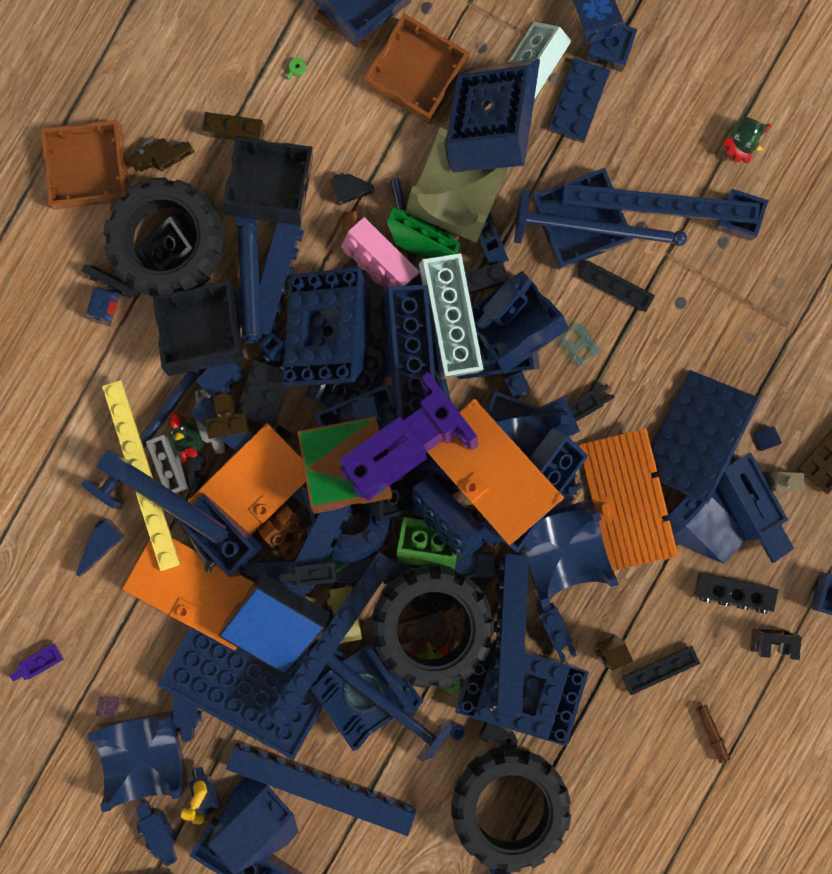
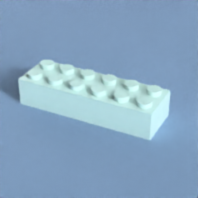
(451, 316)

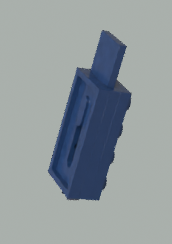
(755, 505)

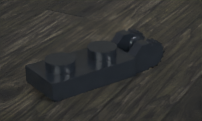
(589, 403)

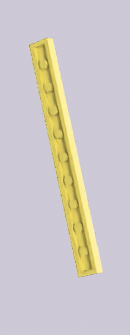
(134, 452)

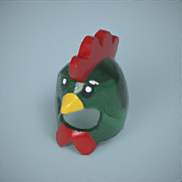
(745, 139)
(184, 437)

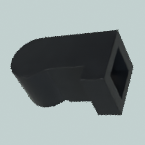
(500, 734)

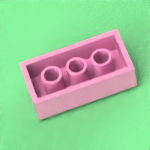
(378, 256)

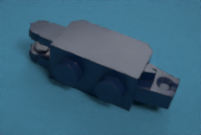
(505, 304)
(555, 629)
(186, 717)
(157, 832)

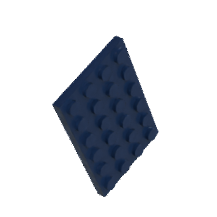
(701, 435)

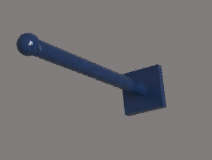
(678, 238)
(104, 492)
(432, 740)

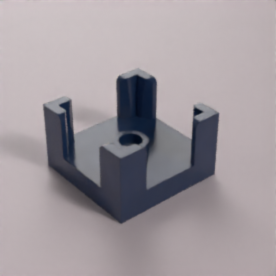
(613, 49)

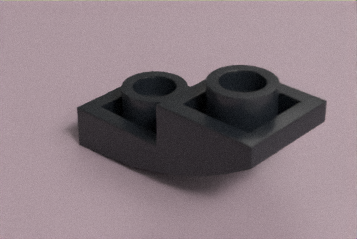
(196, 464)

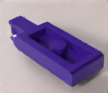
(38, 663)

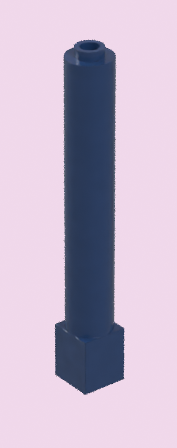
(249, 279)
(123, 470)

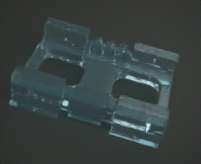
(585, 341)

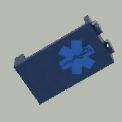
(599, 19)

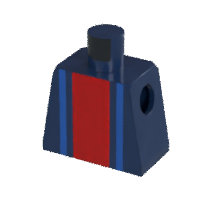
(103, 305)

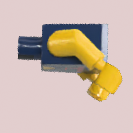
(204, 797)

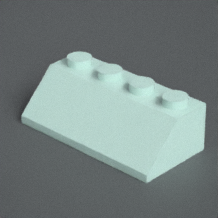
(542, 43)

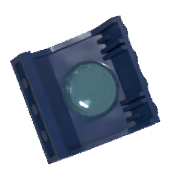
(352, 710)

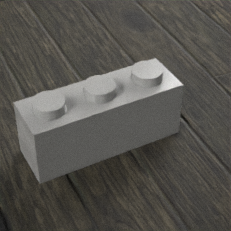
(168, 464)

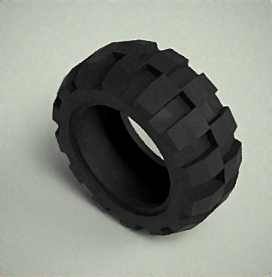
(134, 207)
(442, 670)
(521, 852)

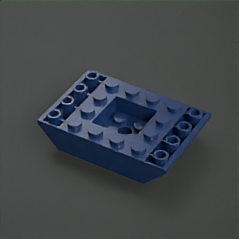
(497, 135)
(314, 305)
(548, 701)

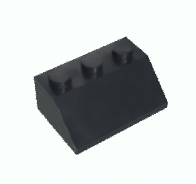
(401, 498)

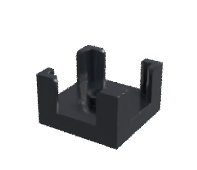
(763, 639)

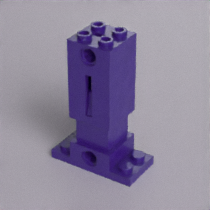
(406, 442)

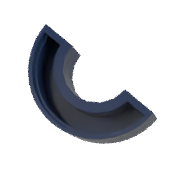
(365, 544)

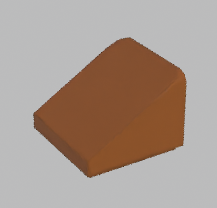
(349, 221)

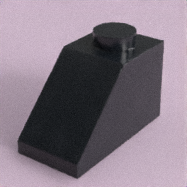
(350, 188)

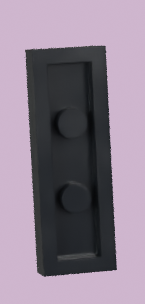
(110, 281)

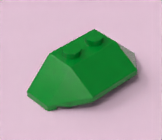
(420, 236)

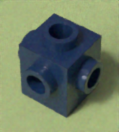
(273, 349)

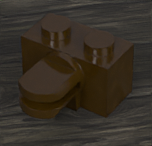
(226, 420)

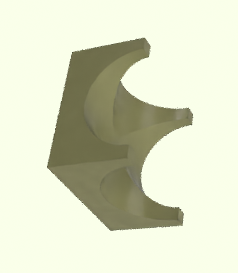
(456, 199)

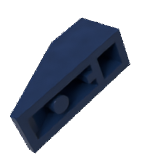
(492, 243)
(100, 543)

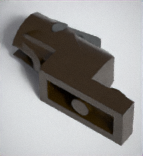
(161, 153)

